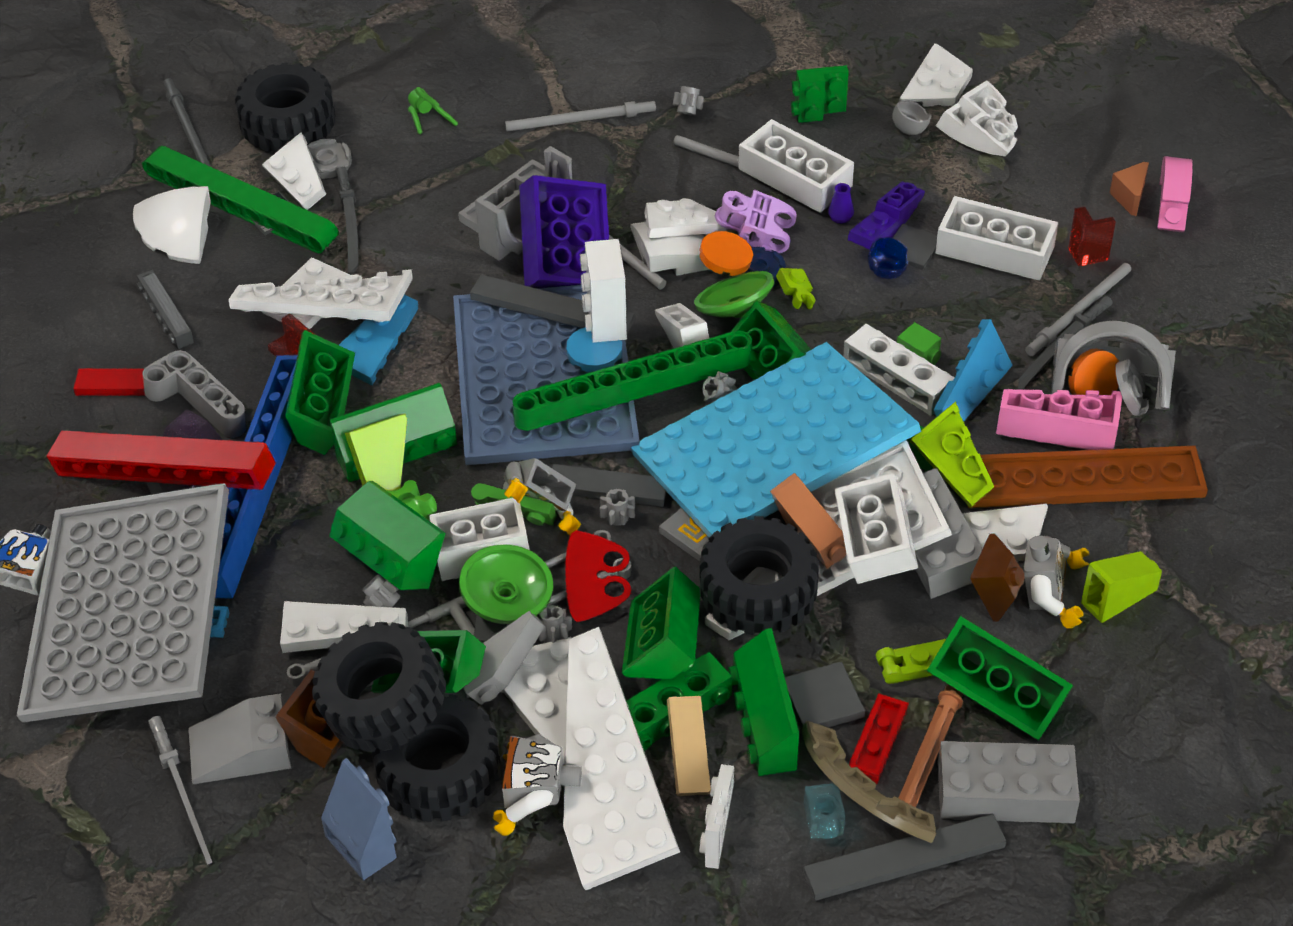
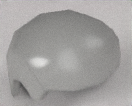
(910, 117)

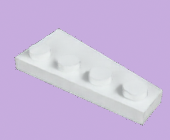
(320, 624)

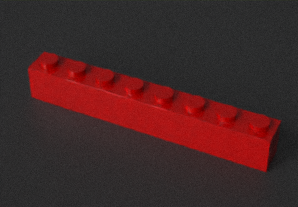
(162, 459)

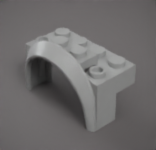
(1153, 362)

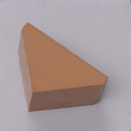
(1129, 185)

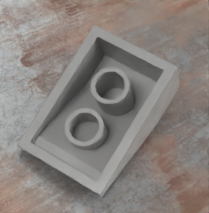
(239, 741)

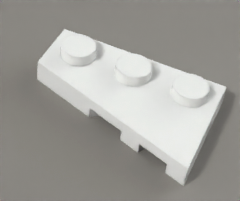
(296, 172)

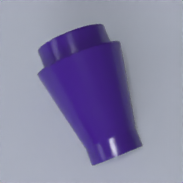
(841, 205)

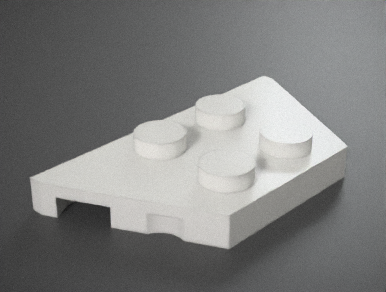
(938, 79)
(680, 219)
(1011, 525)

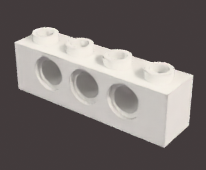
(896, 368)

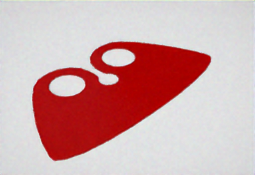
(583, 587)

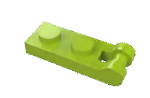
(914, 659)

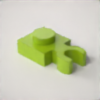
(797, 284)

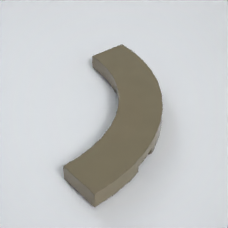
(830, 758)

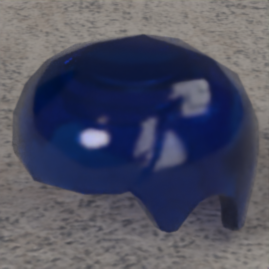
(888, 258)

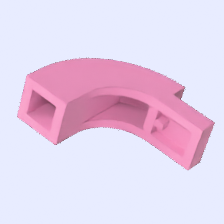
(1175, 193)

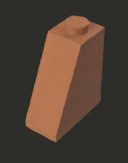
(805, 513)

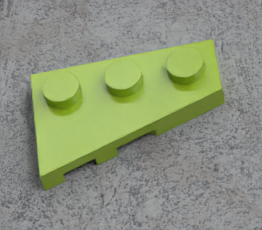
(949, 448)

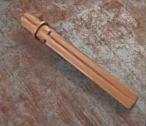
(949, 702)

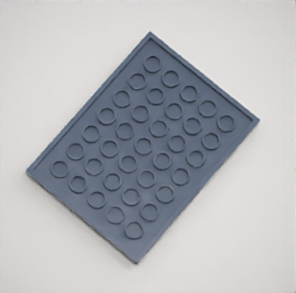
(516, 352)

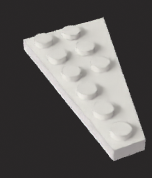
(329, 297)

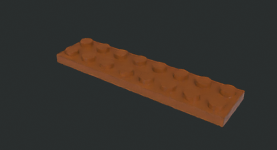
(1093, 476)

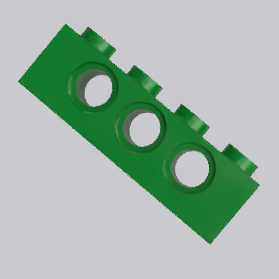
(703, 679)

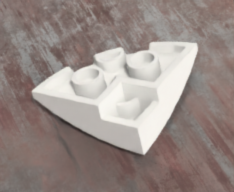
(981, 121)
(175, 222)
(669, 252)

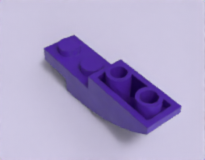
(889, 215)

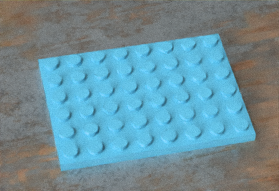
(801, 419)

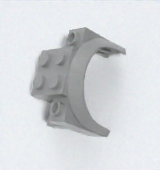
(498, 213)

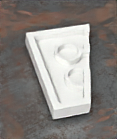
(717, 816)

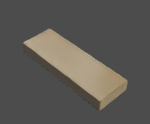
(688, 746)

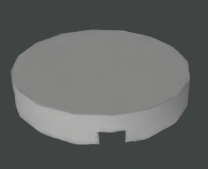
(329, 156)
(1131, 387)

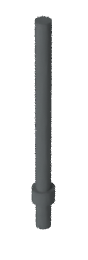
(176, 100)

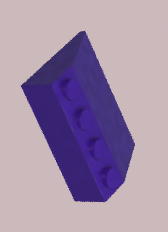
(555, 225)

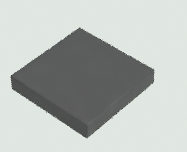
(824, 696)

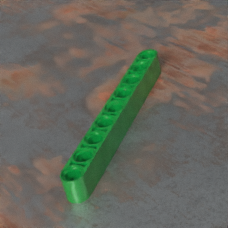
(242, 199)
(631, 380)

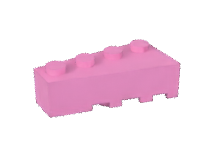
(1061, 418)

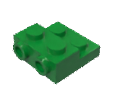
(819, 92)

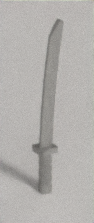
(169, 758)

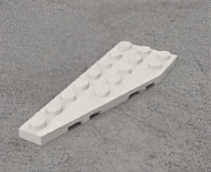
(616, 812)

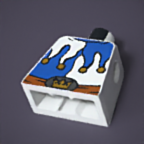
(24, 558)

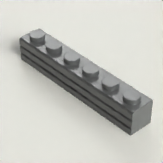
(165, 309)

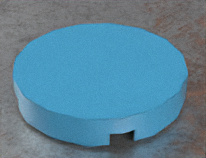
(592, 355)

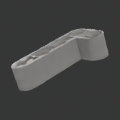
(185, 375)

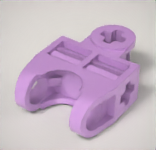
(763, 221)

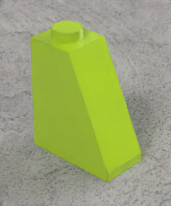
(380, 451)
(1119, 583)

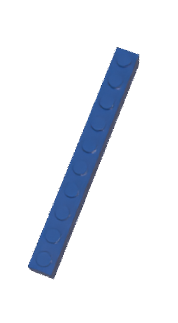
(248, 506)

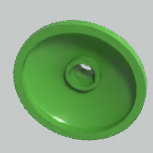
(734, 294)
(507, 572)

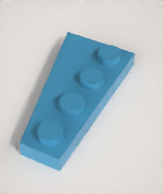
(374, 340)
(977, 373)

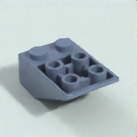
(359, 821)

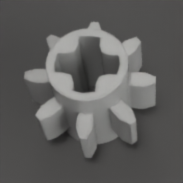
(688, 100)
(718, 387)
(617, 507)
(380, 593)
(555, 623)

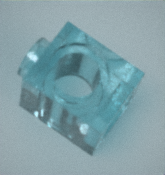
(824, 799)

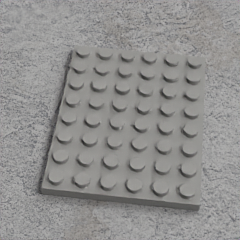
(125, 604)

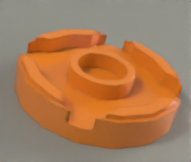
(726, 253)
(1094, 372)

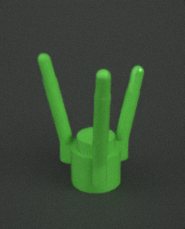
(422, 103)

